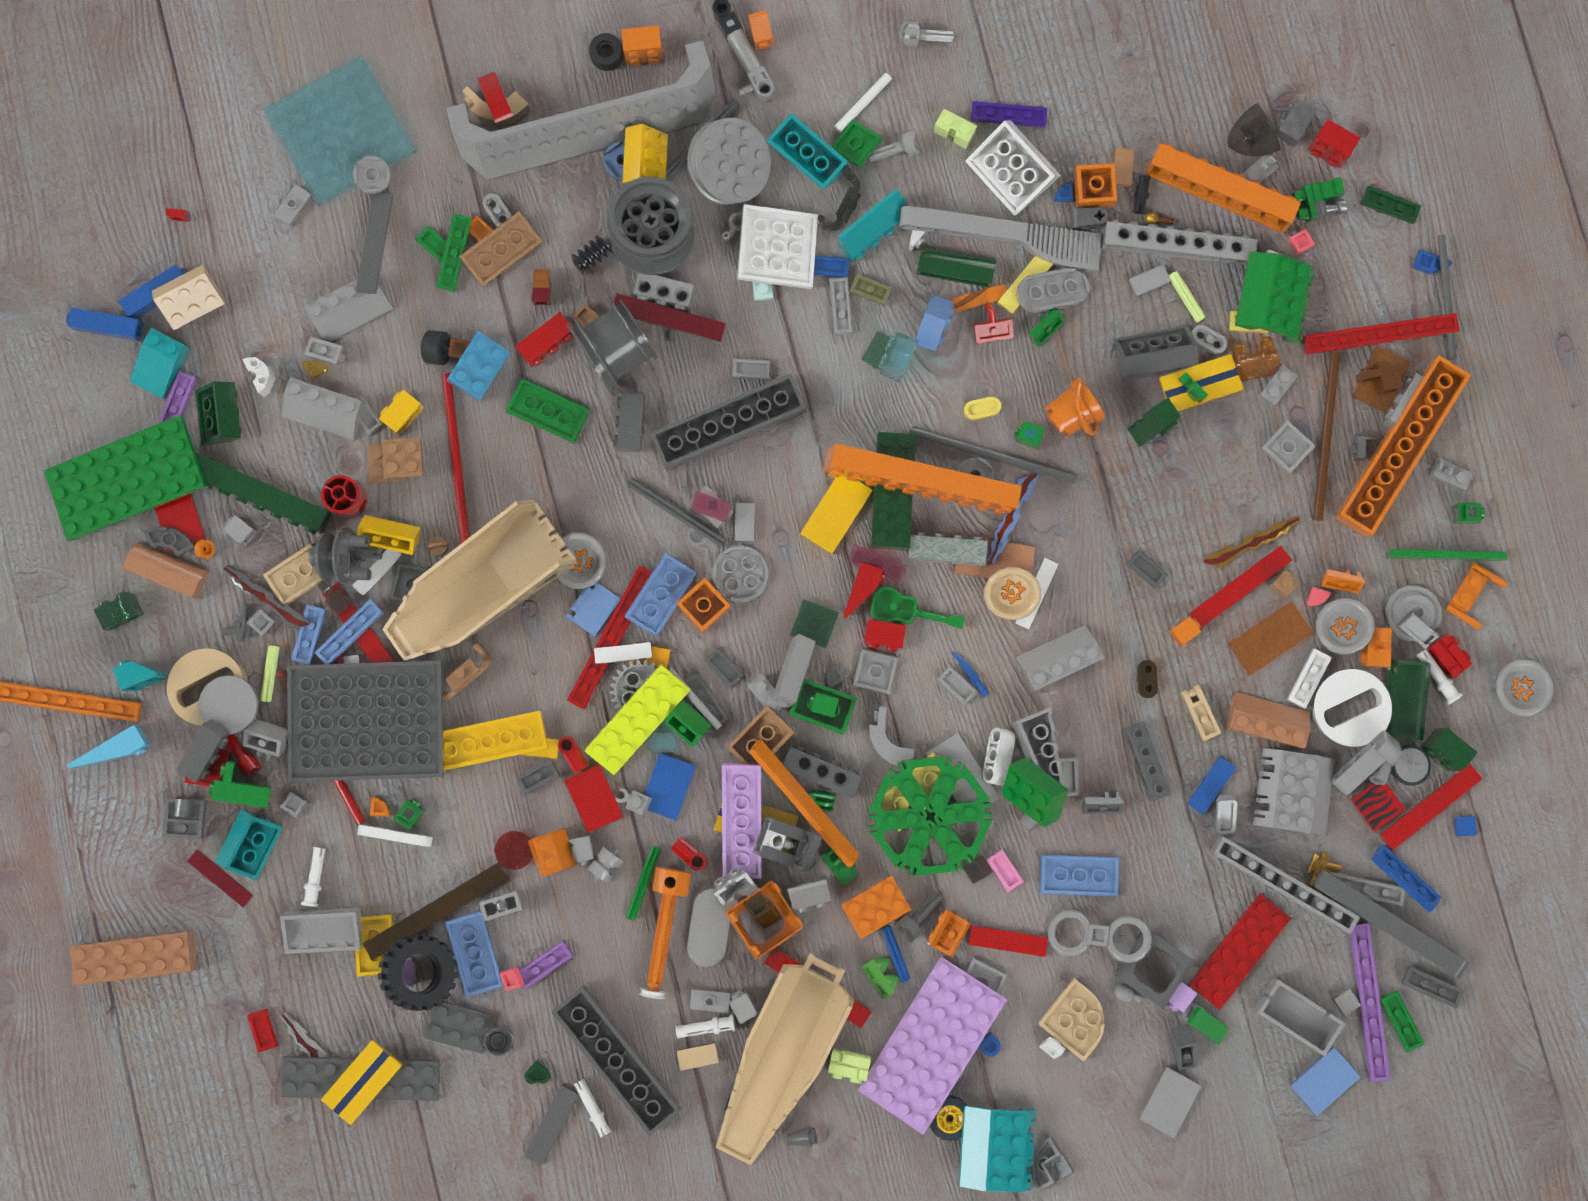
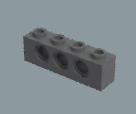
(1146, 761)
(847, 788)

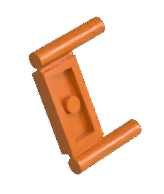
(1469, 591)

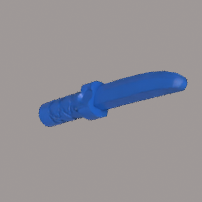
(974, 678)

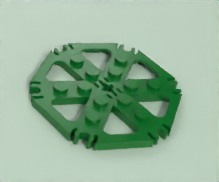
(911, 818)

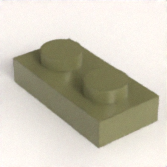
(870, 289)

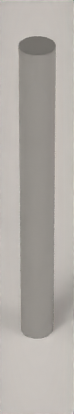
(700, 705)

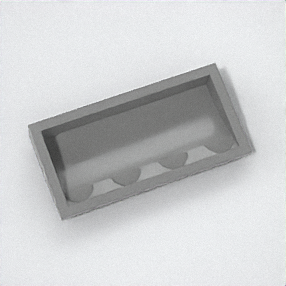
(322, 930)

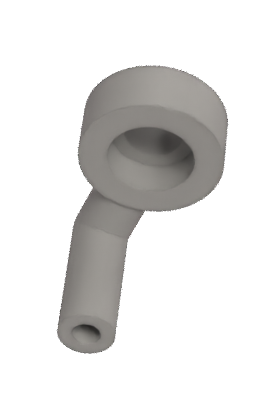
(727, 235)

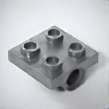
(184, 818)

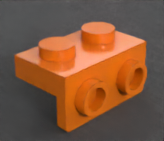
(948, 933)

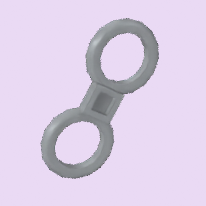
(1099, 936)

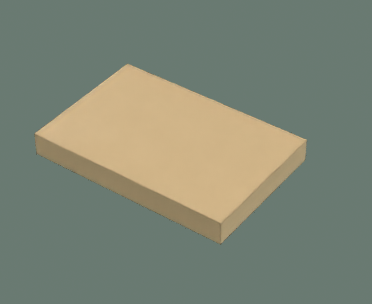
(293, 576)

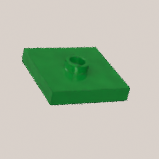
(857, 143)

